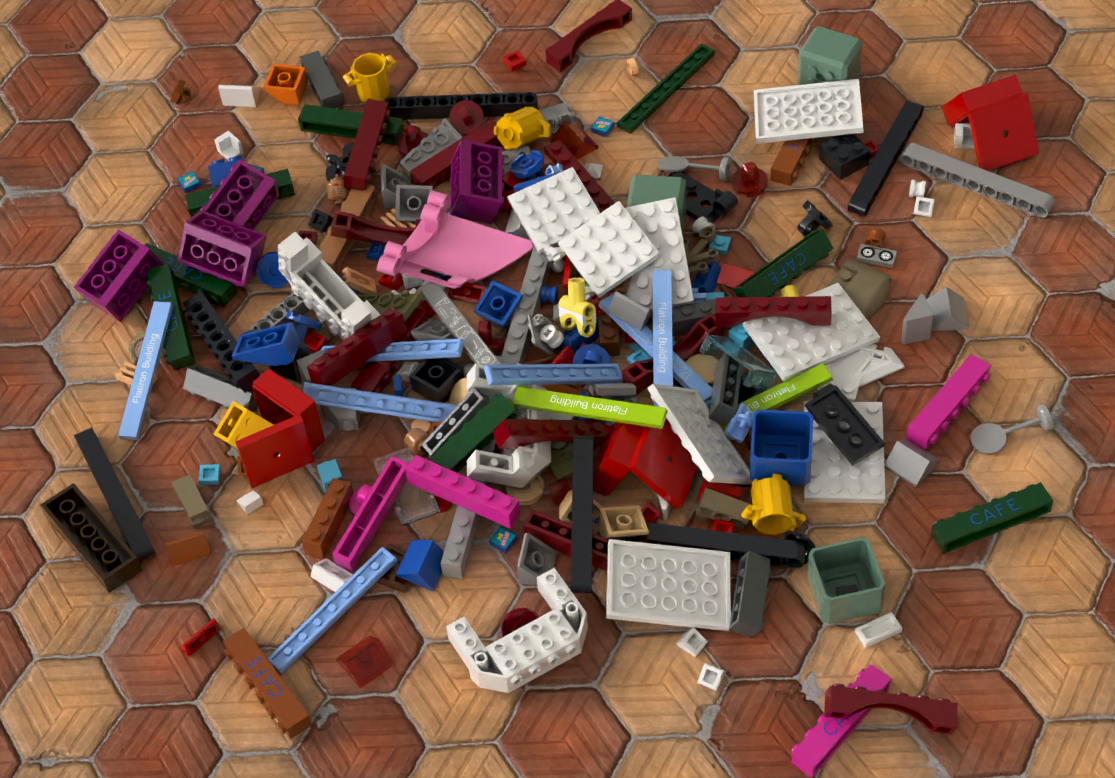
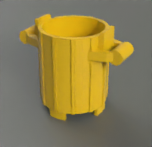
(371, 76)
(521, 128)
(772, 507)

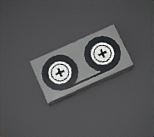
(876, 256)

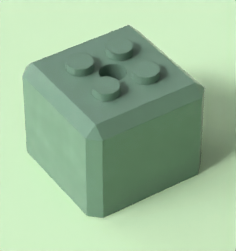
(829, 57)
(656, 188)
(845, 565)

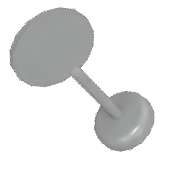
(677, 164)
(991, 438)

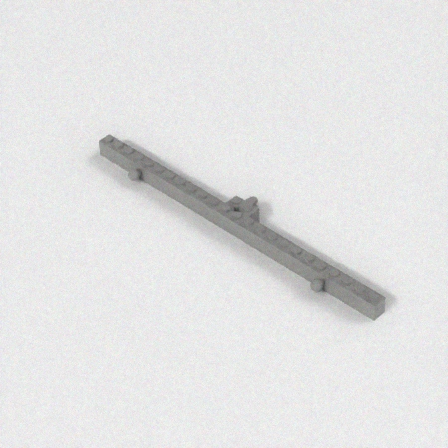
(514, 352)

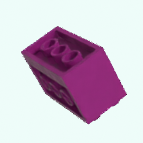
(476, 181)
(243, 196)
(221, 248)
(118, 275)

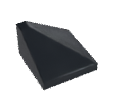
(320, 220)

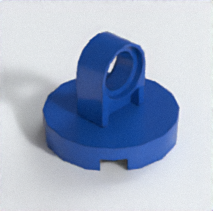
(527, 165)
(268, 271)
(303, 323)
(591, 355)

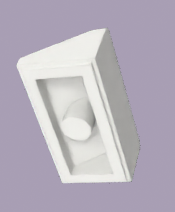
(330, 574)

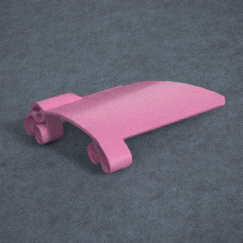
(451, 248)

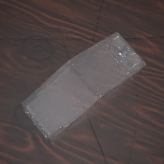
(412, 501)

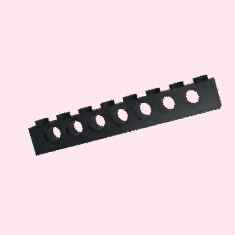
(221, 339)

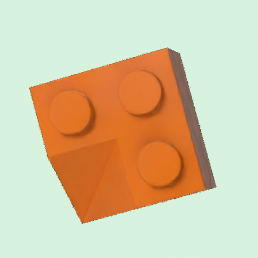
(286, 83)

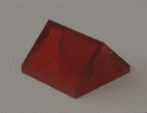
(574, 139)
(365, 661)

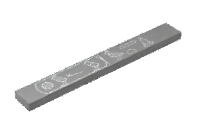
(458, 325)

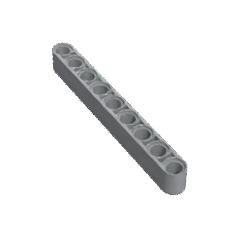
(977, 180)

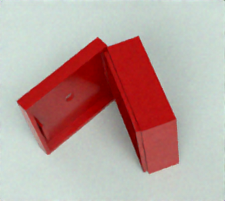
(990, 112)
(294, 432)
(645, 454)

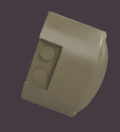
(864, 286)

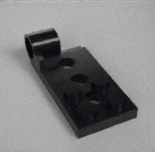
(720, 202)
(832, 396)

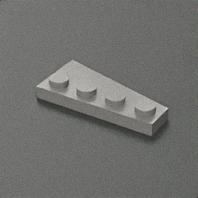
(438, 140)

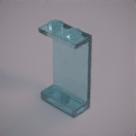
(760, 374)

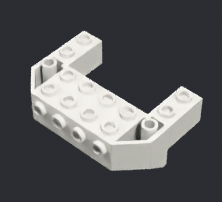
(322, 288)
(517, 465)
(529, 649)

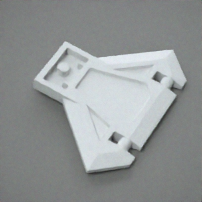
(862, 368)

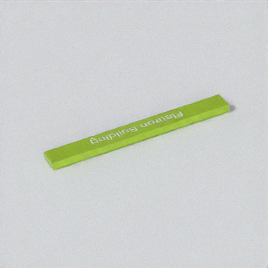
(788, 390)
(590, 407)

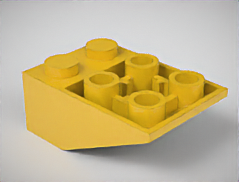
(239, 423)

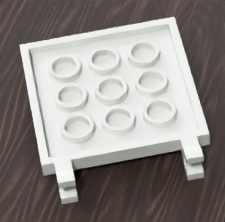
(553, 209)
(607, 250)

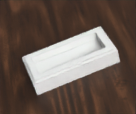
(878, 630)

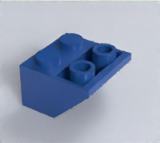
(221, 169)

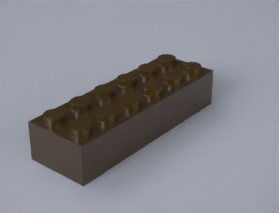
(91, 537)

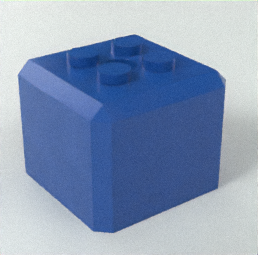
(782, 435)

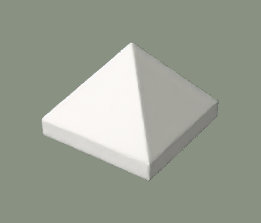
(594, 170)

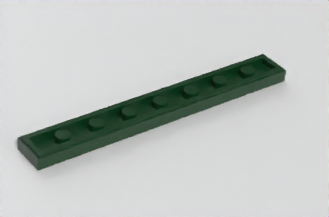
(665, 88)

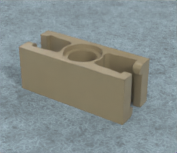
(191, 501)
(722, 507)

